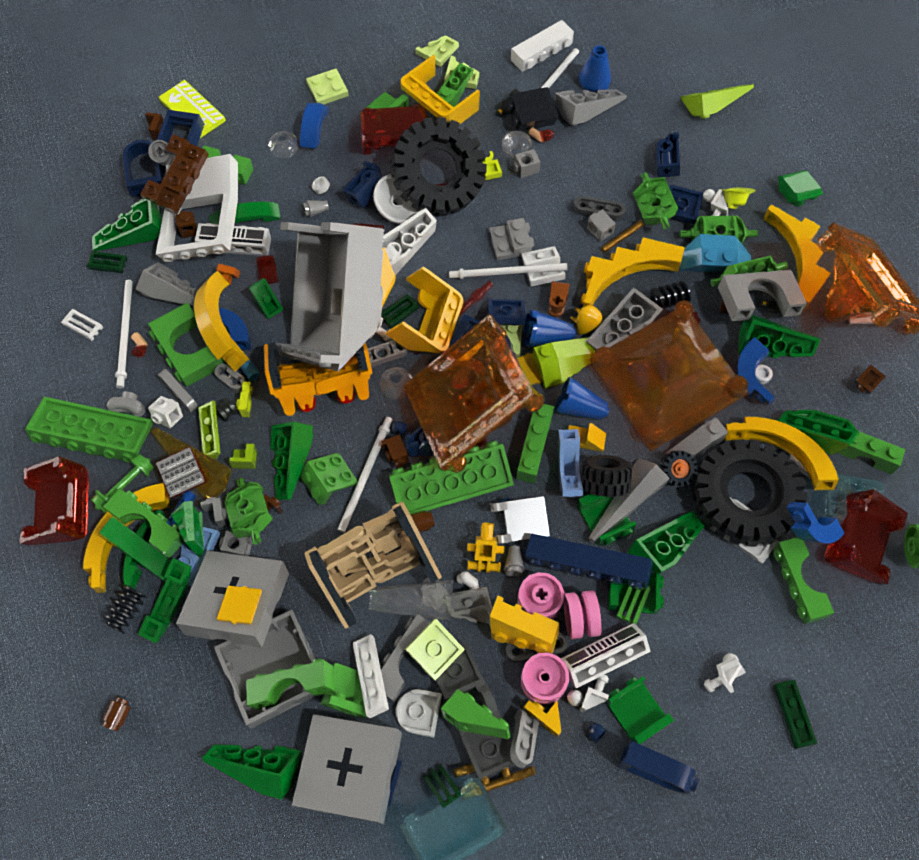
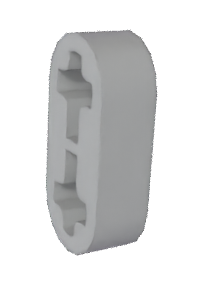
(227, 381)

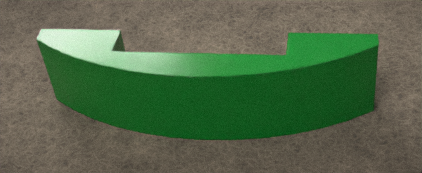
(251, 211)
(131, 572)
(167, 602)

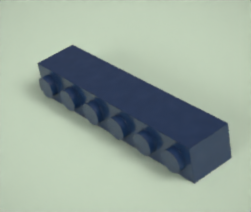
(589, 560)

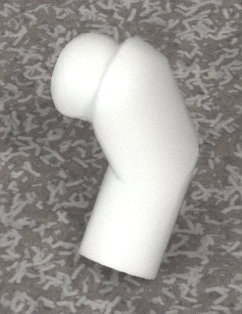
(467, 579)

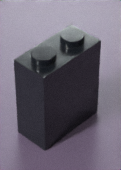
(532, 109)

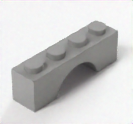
(390, 672)

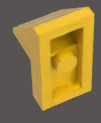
(591, 437)
(549, 721)

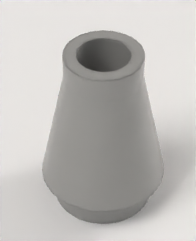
(313, 208)
(514, 563)

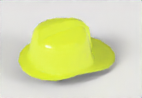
(736, 196)

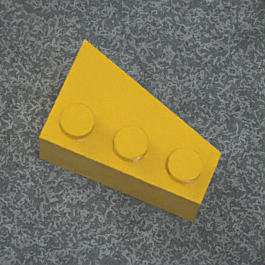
(522, 629)

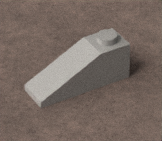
(702, 439)

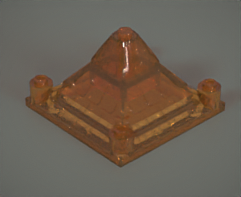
(866, 282)
(669, 376)
(470, 393)

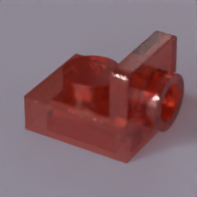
(267, 268)

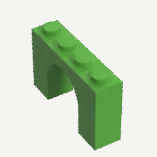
(188, 366)

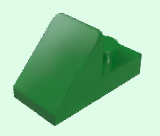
(265, 298)

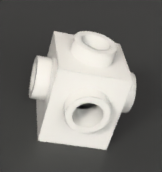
(165, 412)

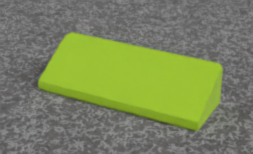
(209, 430)

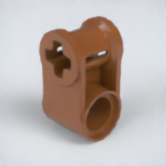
(558, 297)

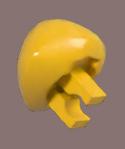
(587, 319)

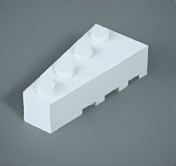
(411, 234)

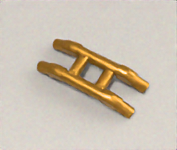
(506, 779)

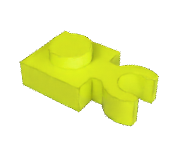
(493, 167)
(244, 403)

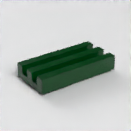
(107, 265)
(406, 311)
(435, 776)

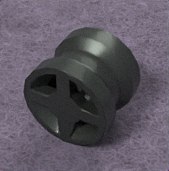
(226, 409)

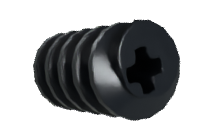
(670, 293)
(123, 609)

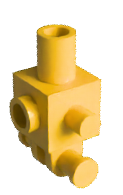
(485, 550)

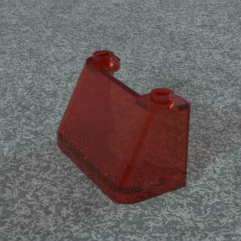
(386, 125)
(59, 502)
(866, 535)

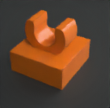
(228, 272)

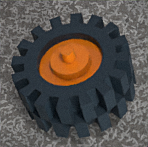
(679, 467)

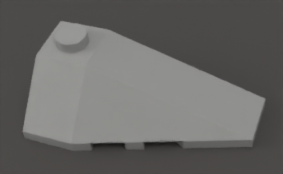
(586, 105)
(163, 284)
(627, 318)

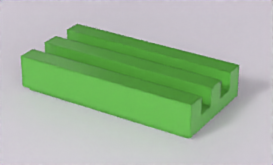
(627, 618)

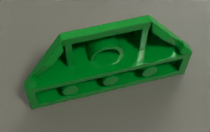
(827, 430)

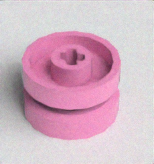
(542, 586)
(582, 614)
(544, 691)

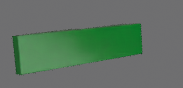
(135, 547)

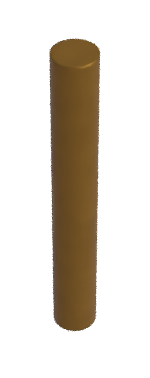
(622, 236)

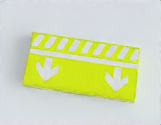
(187, 99)

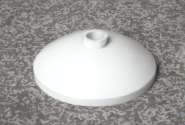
(383, 197)

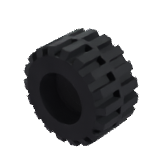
(606, 475)

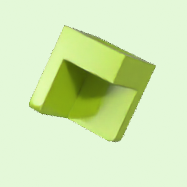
(244, 458)

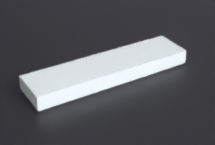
(370, 676)

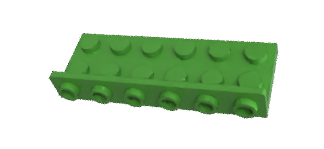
(88, 429)
(430, 487)

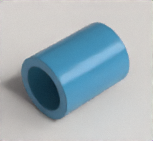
(250, 371)

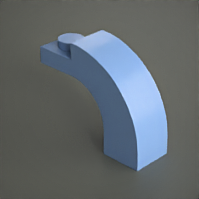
(568, 463)

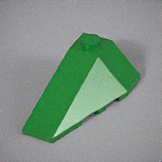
(134, 227)
(777, 338)
(290, 447)
(668, 542)
(263, 770)

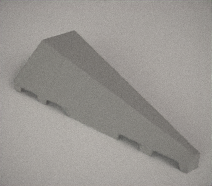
(645, 481)

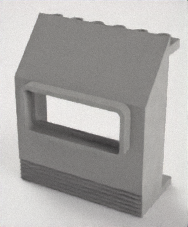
(334, 292)

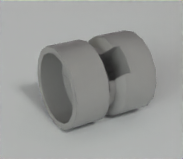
(158, 153)

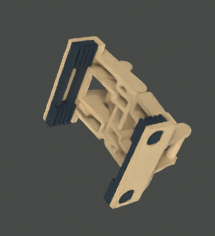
(350, 557)

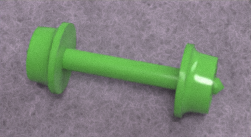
(141, 465)

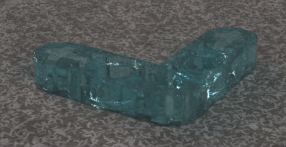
(843, 488)

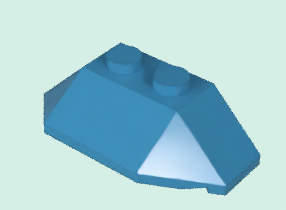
(713, 253)

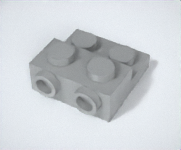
(511, 239)

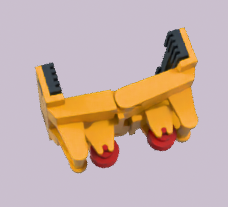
(305, 380)

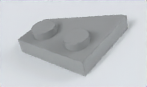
(472, 605)

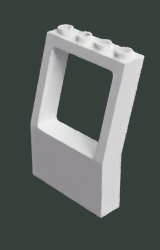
(214, 185)

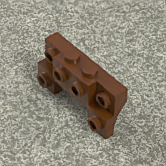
(179, 177)

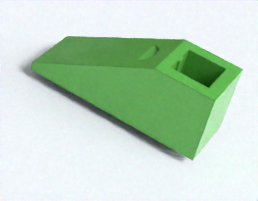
(455, 84)
(471, 717)

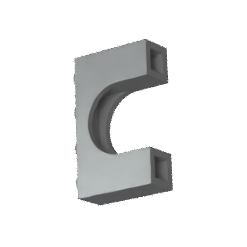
(778, 284)

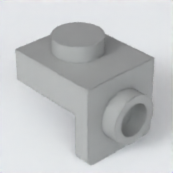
(220, 512)

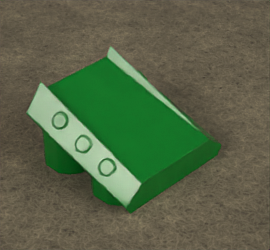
(798, 187)
(190, 526)

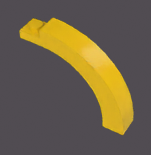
(211, 325)
(792, 441)
(99, 549)

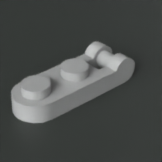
(523, 739)

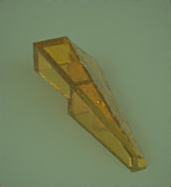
(215, 472)

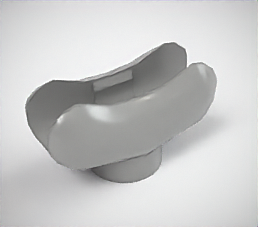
(126, 403)

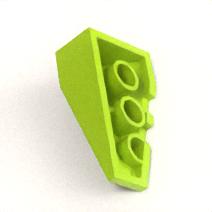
(713, 101)
(561, 360)

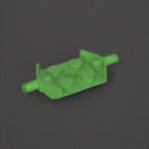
(652, 192)
(730, 224)
(762, 264)
(251, 519)

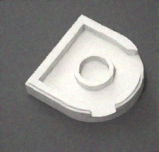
(419, 712)

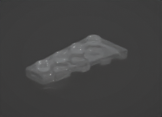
(424, 599)

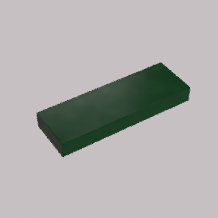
(795, 714)

